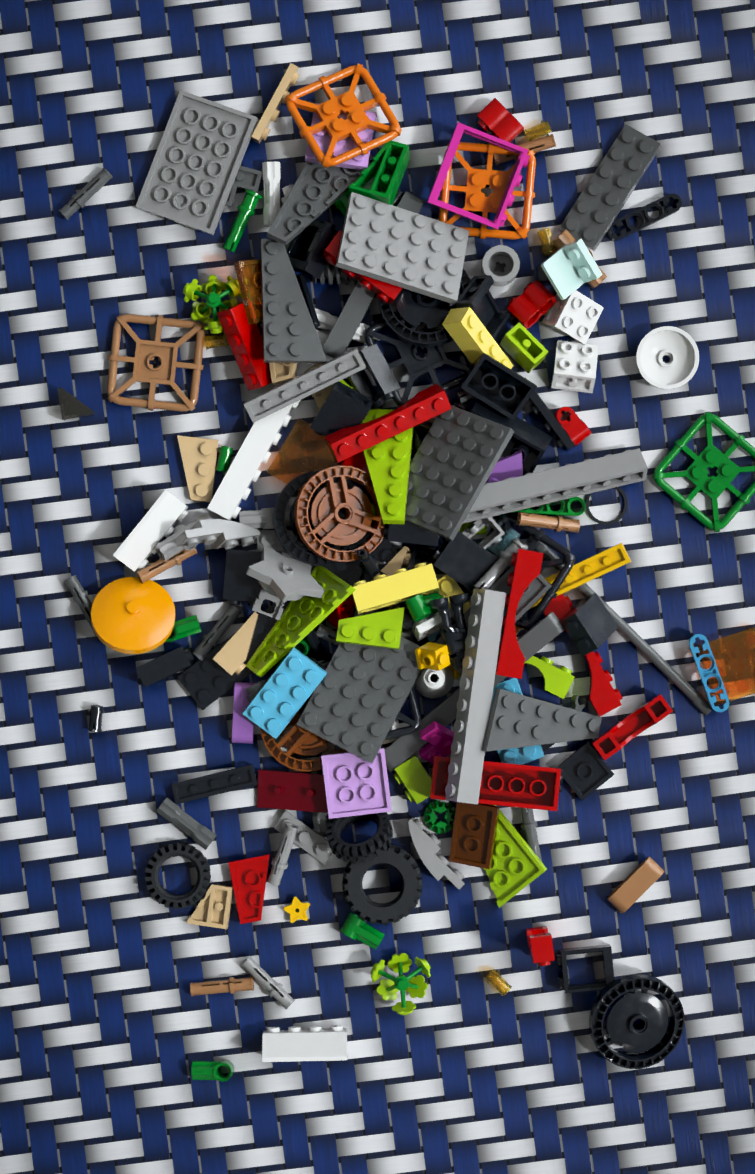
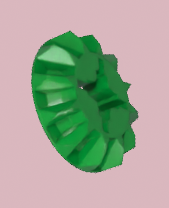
(430, 817)

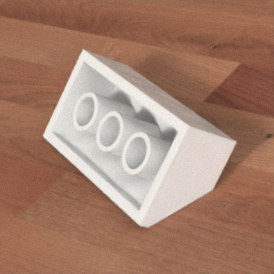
(151, 530)
(304, 1045)

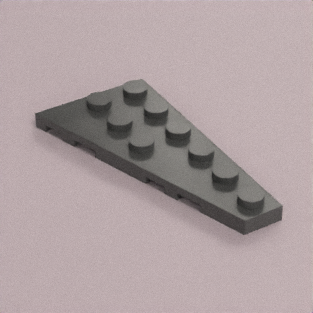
(311, 196)
(286, 321)
(527, 721)

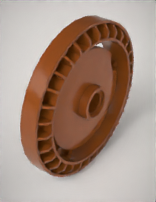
(326, 518)
(298, 742)

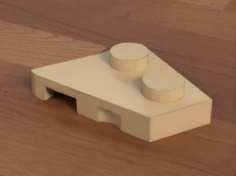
(213, 908)

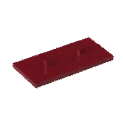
(291, 791)

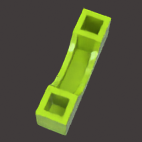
(555, 680)

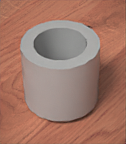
(502, 255)

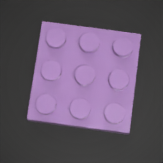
(323, 140)
(355, 785)

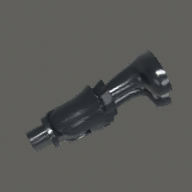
(453, 636)

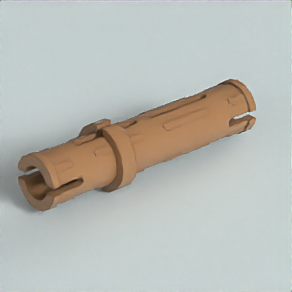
(535, 145)
(550, 522)
(160, 566)
(222, 986)

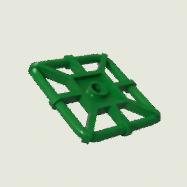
(697, 472)

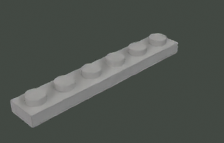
(304, 385)

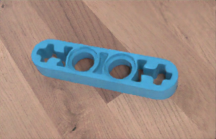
(712, 671)

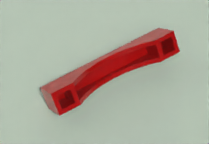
(417, 410)
(526, 569)
(601, 692)

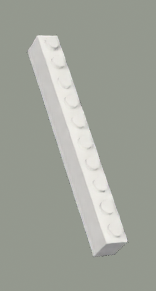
(252, 454)

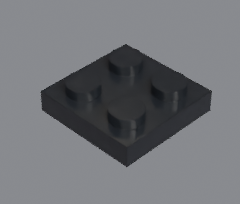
(585, 771)

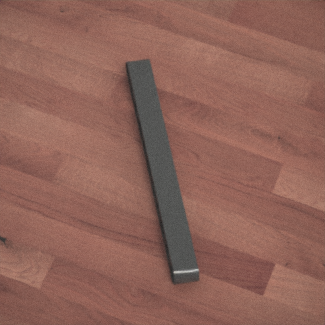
(446, 711)

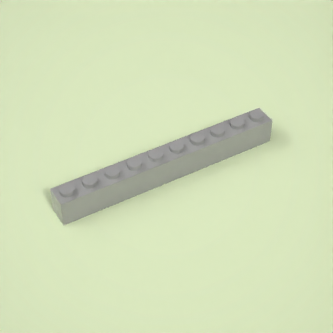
(558, 484)
(475, 695)

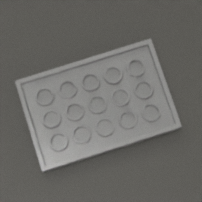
(196, 162)
(402, 248)

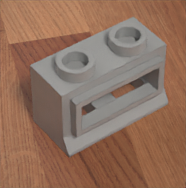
(492, 539)

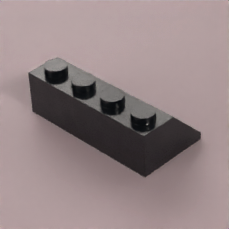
(525, 437)

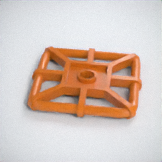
(338, 127)
(498, 180)

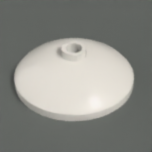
(678, 347)

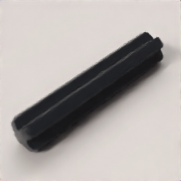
(307, 297)

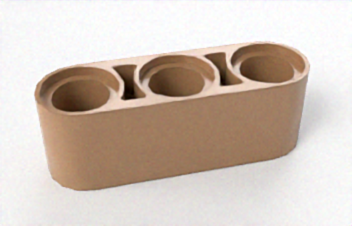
(635, 885)

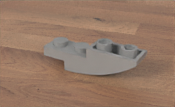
(220, 532)
(427, 847)

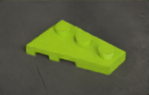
(374, 629)

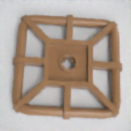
(164, 373)

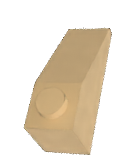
(236, 650)

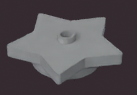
(284, 576)

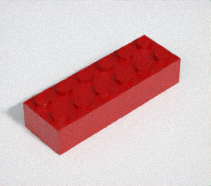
(506, 784)

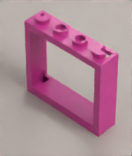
(514, 180)

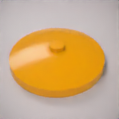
(133, 615)

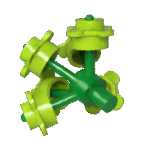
(213, 289)

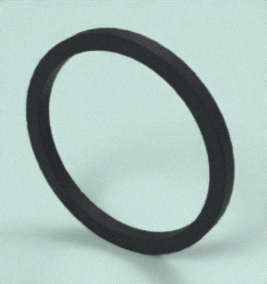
(610, 522)

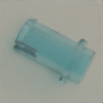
(506, 541)

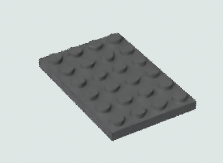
(452, 470)
(361, 696)

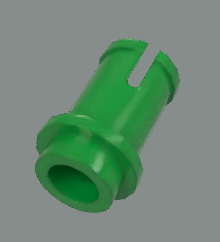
(224, 458)

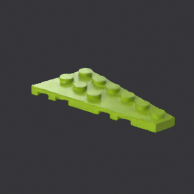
(389, 471)
(299, 620)
(512, 862)

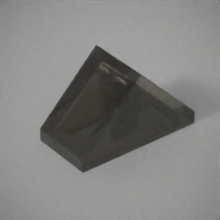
(71, 407)

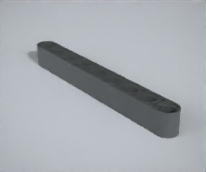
(359, 300)

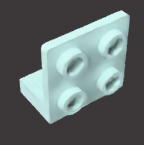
(570, 268)

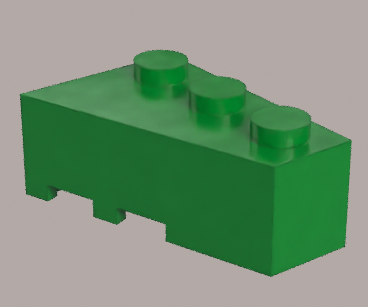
(384, 174)

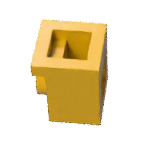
(432, 656)

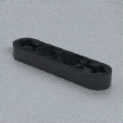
(642, 214)

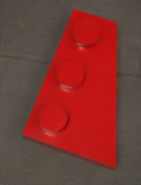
(249, 886)

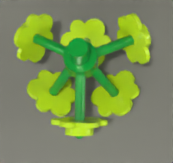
(414, 985)

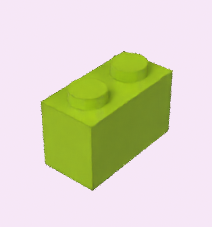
(523, 347)
(414, 778)

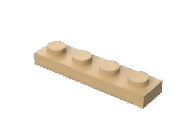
(271, 113)

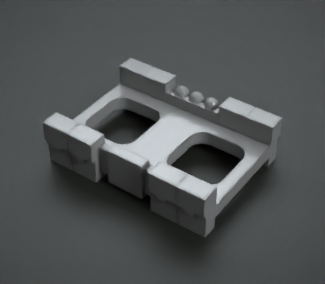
(265, 595)

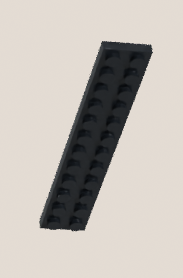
(209, 681)

